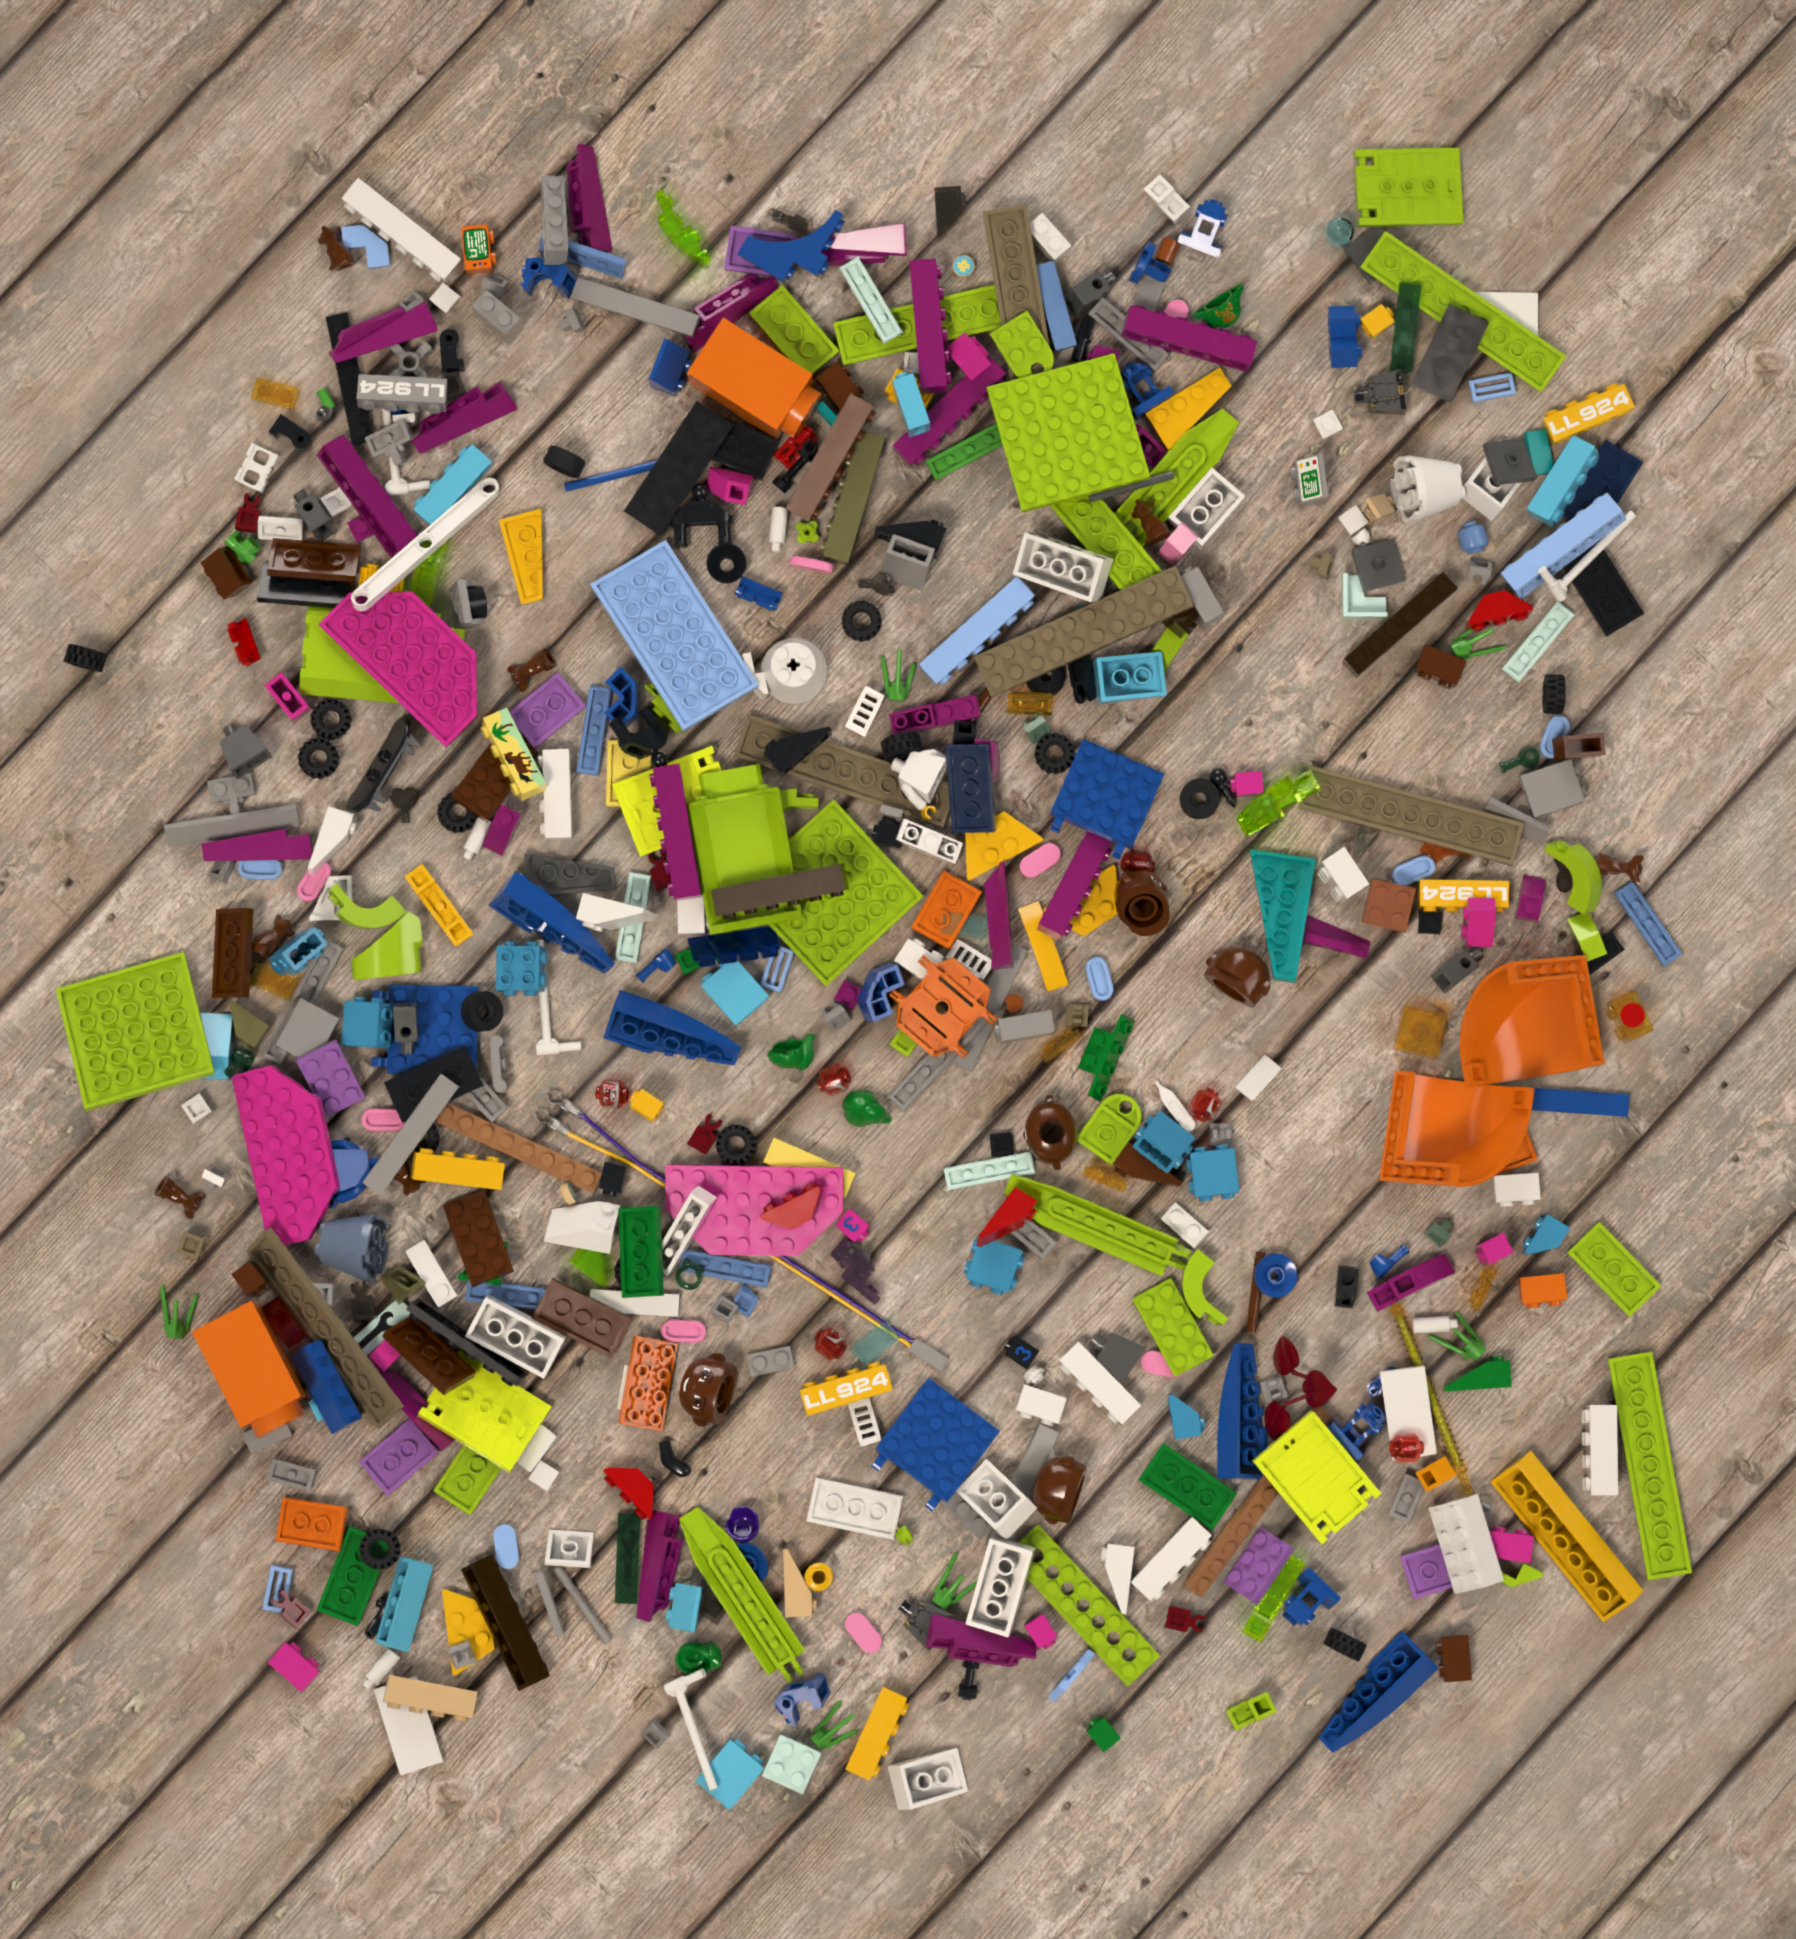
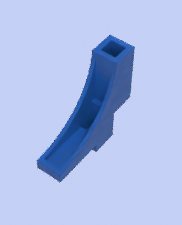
(806, 252)

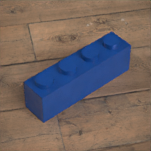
(326, 1386)

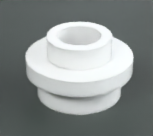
(1034, 1375)

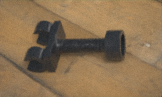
(807, 455)

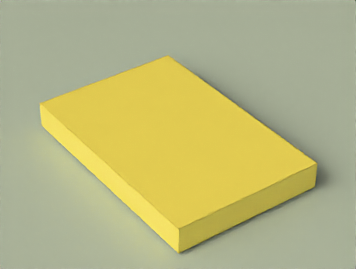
(620, 767)

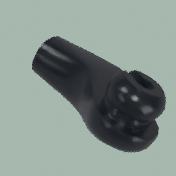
(671, 1462)
(372, 1629)

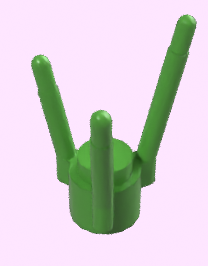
(1462, 646)
(897, 691)
(175, 1327)
(1473, 1347)
(944, 1596)
(823, 1737)

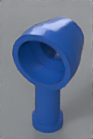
(662, 961)
(1382, 1265)

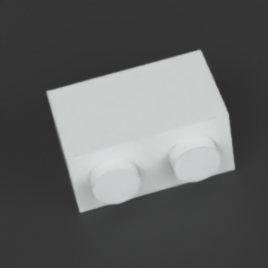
(1049, 239)
(1516, 1188)
(1041, 1405)

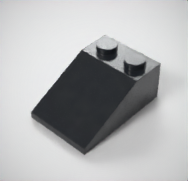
(923, 532)
(793, 749)

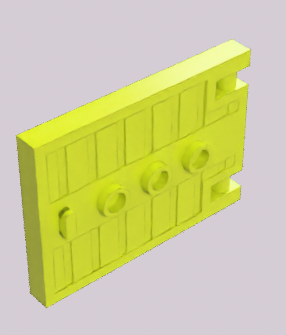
(636, 797)
(488, 1415)
(1316, 1476)

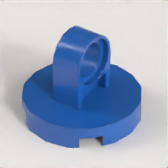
(1149, 266)

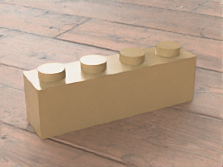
(430, 1697)

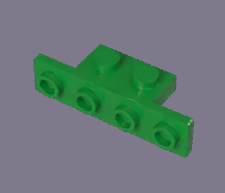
(1103, 1053)

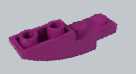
(935, 715)
(1410, 1282)

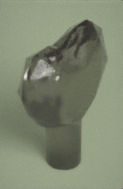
(880, 584)
(404, 801)
(1564, 878)

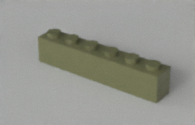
(853, 499)

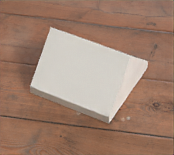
(569, 1548)

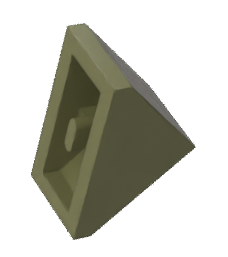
(402, 1283)

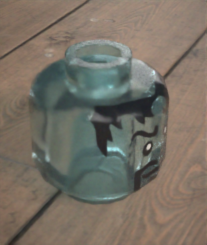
(1342, 226)

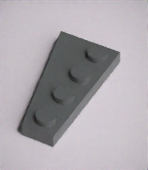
(568, 876)

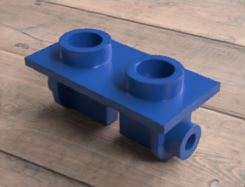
(763, 595)

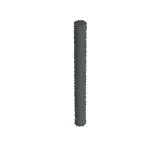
(1156, 479)

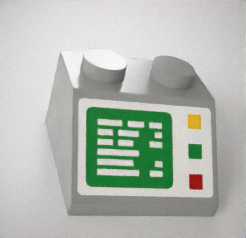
(1310, 481)

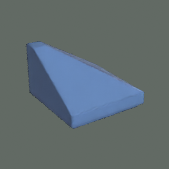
(746, 1300)

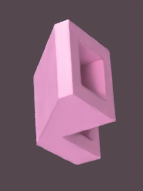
(1177, 544)

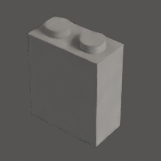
(497, 317)
(907, 562)
(1202, 597)
(1552, 789)
(1024, 1027)
(303, 1029)

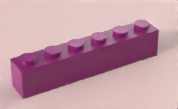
(929, 326)
(1189, 338)
(948, 412)
(366, 495)
(676, 831)
(1075, 886)

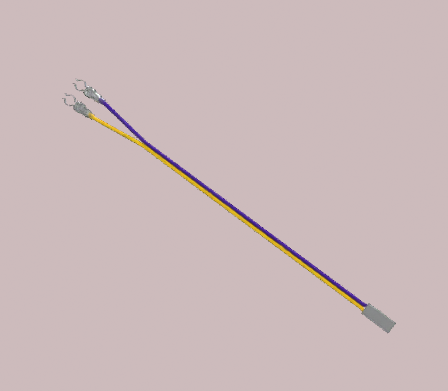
(918, 1347)

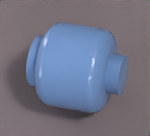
(1472, 538)

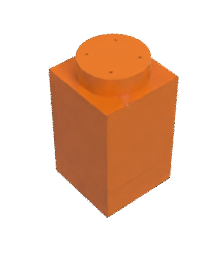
(754, 382)
(252, 1369)

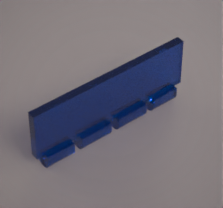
(730, 944)

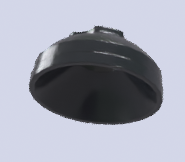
(723, 552)
(1051, 686)

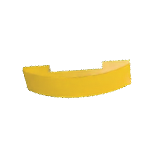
(439, 905)
(1043, 948)

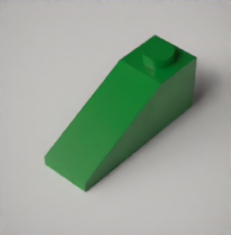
(1485, 1376)

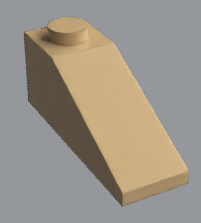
(1378, 509)
(797, 1593)

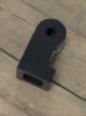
(449, 354)
(299, 437)
(1345, 1286)

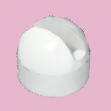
(1361, 537)

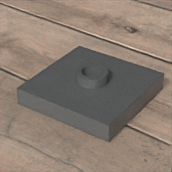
(1361, 247)
(1509, 461)
(1378, 565)

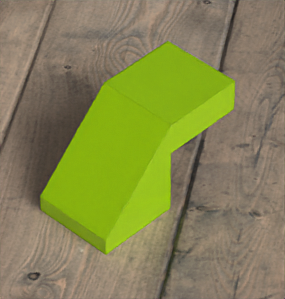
(1169, 645)
(1587, 935)
(1524, 1574)
(1251, 1710)

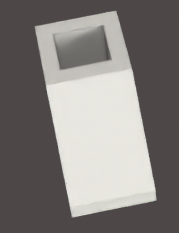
(928, 841)

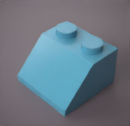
(685, 1607)

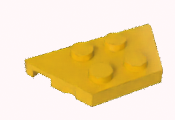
(988, 849)
(1100, 904)
(465, 1623)

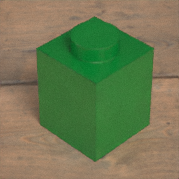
(1102, 1733)

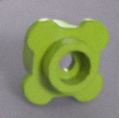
(811, 537)
(904, 1535)

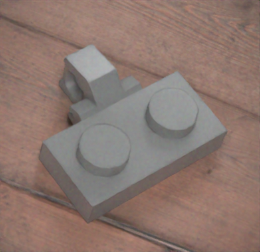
(390, 441)
(231, 791)

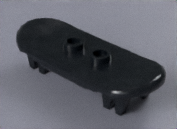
(382, 767)

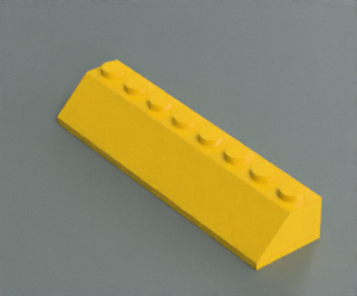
(1567, 1536)

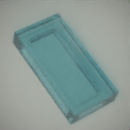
(973, 927)
(875, 1343)

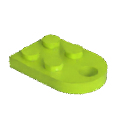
(1022, 345)
(1110, 1129)

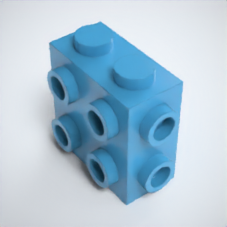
(297, 951)
(521, 969)
(367, 1023)
(1163, 1142)
(1213, 1173)
(994, 1266)

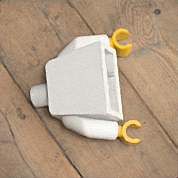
(921, 777)

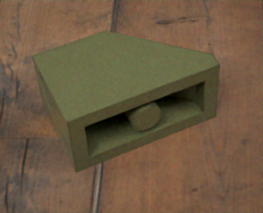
(248, 1027)

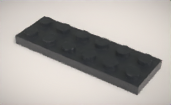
(678, 468)
(456, 1337)

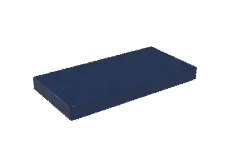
(1609, 475)
(970, 788)

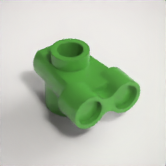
(246, 549)

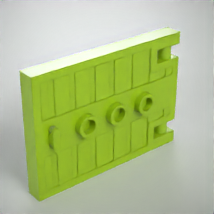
(1408, 187)

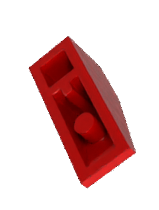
(1011, 1216)

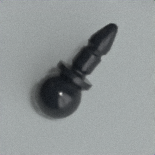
(1219, 778)

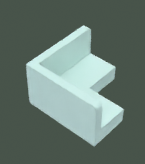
(1355, 605)

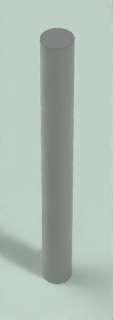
(582, 1604)

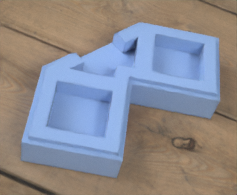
(361, 237)
(1066, 1681)

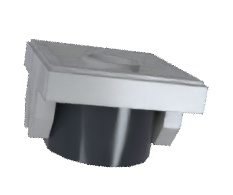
(467, 604)

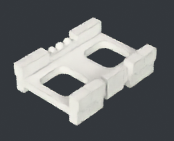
(263, 471)

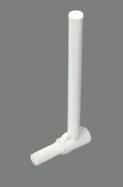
(396, 485)
(1558, 587)
(548, 1045)
(677, 1689)

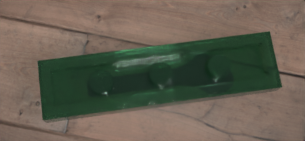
(1405, 327)
(627, 1558)

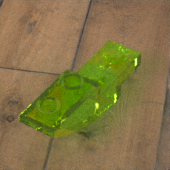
(683, 238)
(427, 573)
(1277, 798)
(1272, 1601)

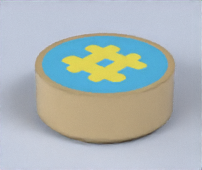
(963, 266)
(568, 1193)

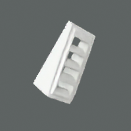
(874, 694)
(982, 975)
(869, 1440)

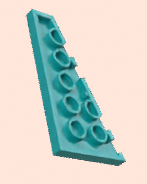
(1284, 898)

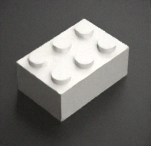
(1207, 507)
(1342, 876)

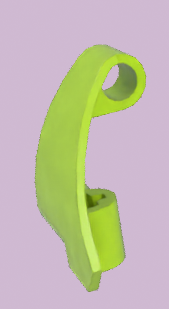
(393, 953)

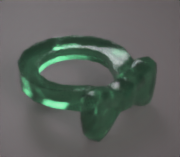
(699, 1269)

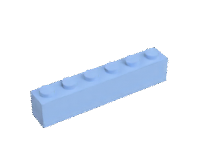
(1563, 545)
(977, 631)

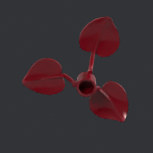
(1316, 1388)

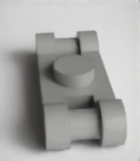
(498, 1064)

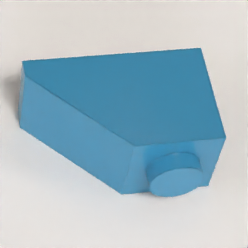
(1184, 1419)

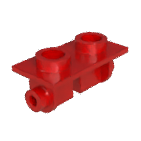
(788, 454)
(247, 650)

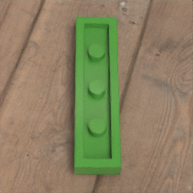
(964, 453)

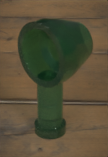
(1521, 759)
(242, 1061)

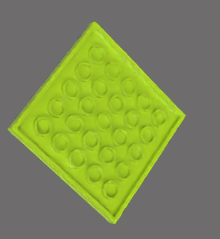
(1068, 433)
(844, 926)
(135, 1031)

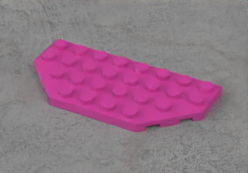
(411, 658)
(286, 1151)
(741, 1193)

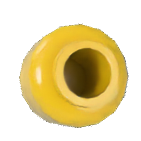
(819, 1577)

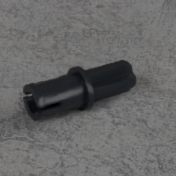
(1082, 339)

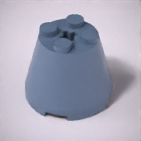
(354, 1245)

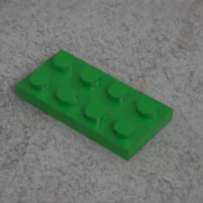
(641, 1252)
(1187, 1486)
(351, 1580)

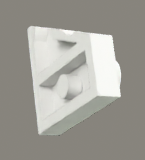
(324, 908)

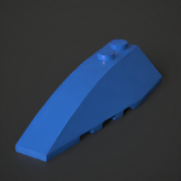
(538, 911)
(659, 1028)
(1240, 1422)
(1386, 1685)

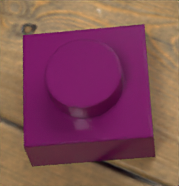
(360, 529)
(847, 995)

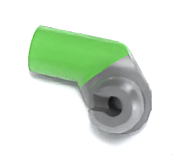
(327, 406)

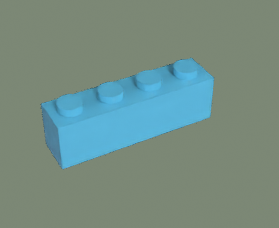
(1563, 481)
(455, 483)
(404, 1604)

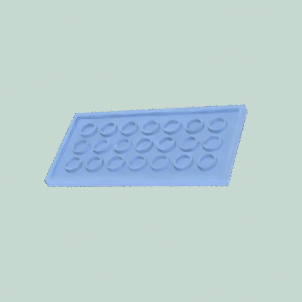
(674, 635)

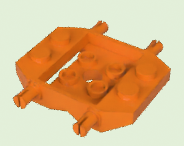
(959, 1015)

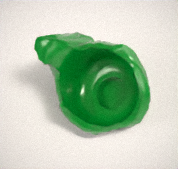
(793, 1053)
(863, 1109)
(698, 1656)

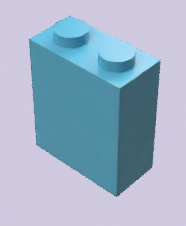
(910, 404)
(734, 991)
(733, 1772)

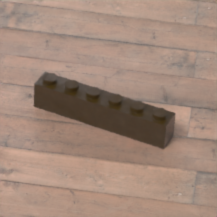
(1399, 625)
(780, 889)
(505, 1622)

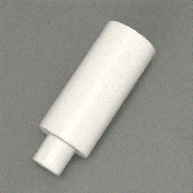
(778, 528)
(476, 838)
(1433, 1324)
(381, 1668)

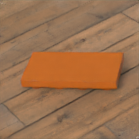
(648, 1383)

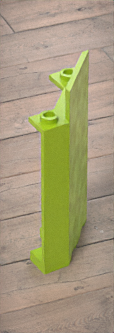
(331, 671)
(739, 840)

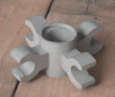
(423, 351)

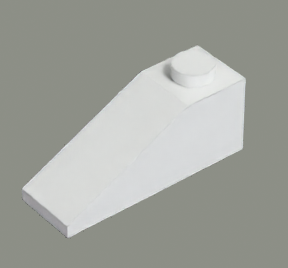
(332, 836)
(431, 1271)
(1119, 1567)

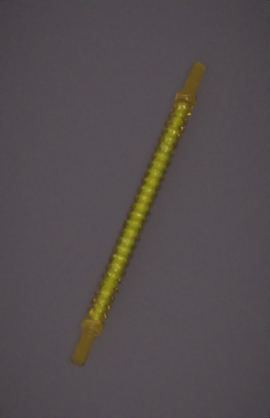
(1460, 1468)

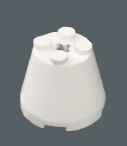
(1425, 487)
(798, 685)

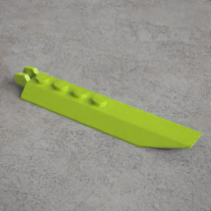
(1190, 461)
(1101, 1227)
(741, 1594)

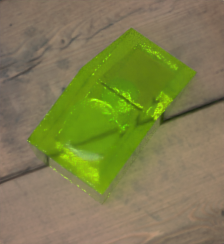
(591, 1264)

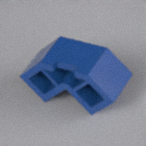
(1342, 335)
(628, 704)
(873, 996)

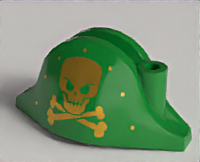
(1223, 309)

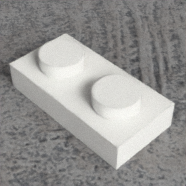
(280, 528)
(1184, 1225)

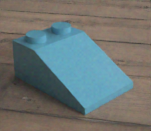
(1129, 677)
(219, 1037)

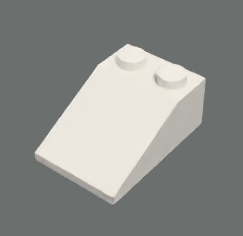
(1483, 492)
(607, 914)
(584, 1226)
(996, 1499)
(927, 1779)

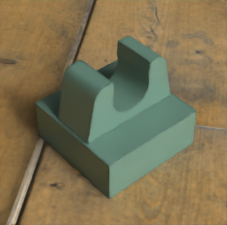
(1037, 728)
(1438, 1232)

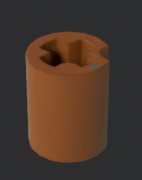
(1167, 250)
(1014, 1003)

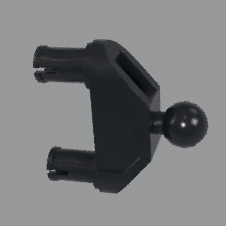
(701, 514)
(645, 742)

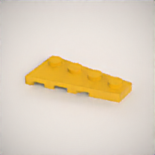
(1187, 407)
(524, 548)

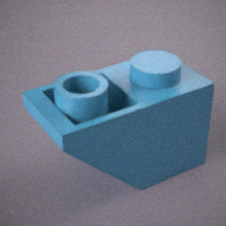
(1547, 1236)

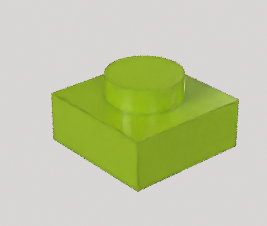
(903, 1043)

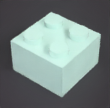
(791, 1763)

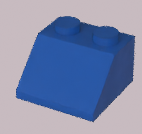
(669, 368)

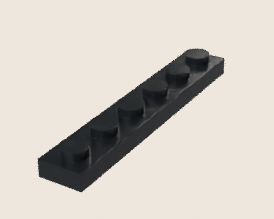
(348, 372)

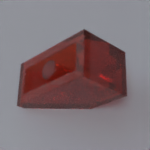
(284, 1322)

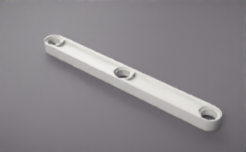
(413, 554)

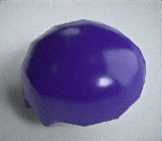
(742, 1524)

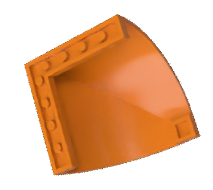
(1530, 1022)
(1451, 1131)

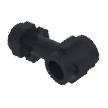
(968, 1690)

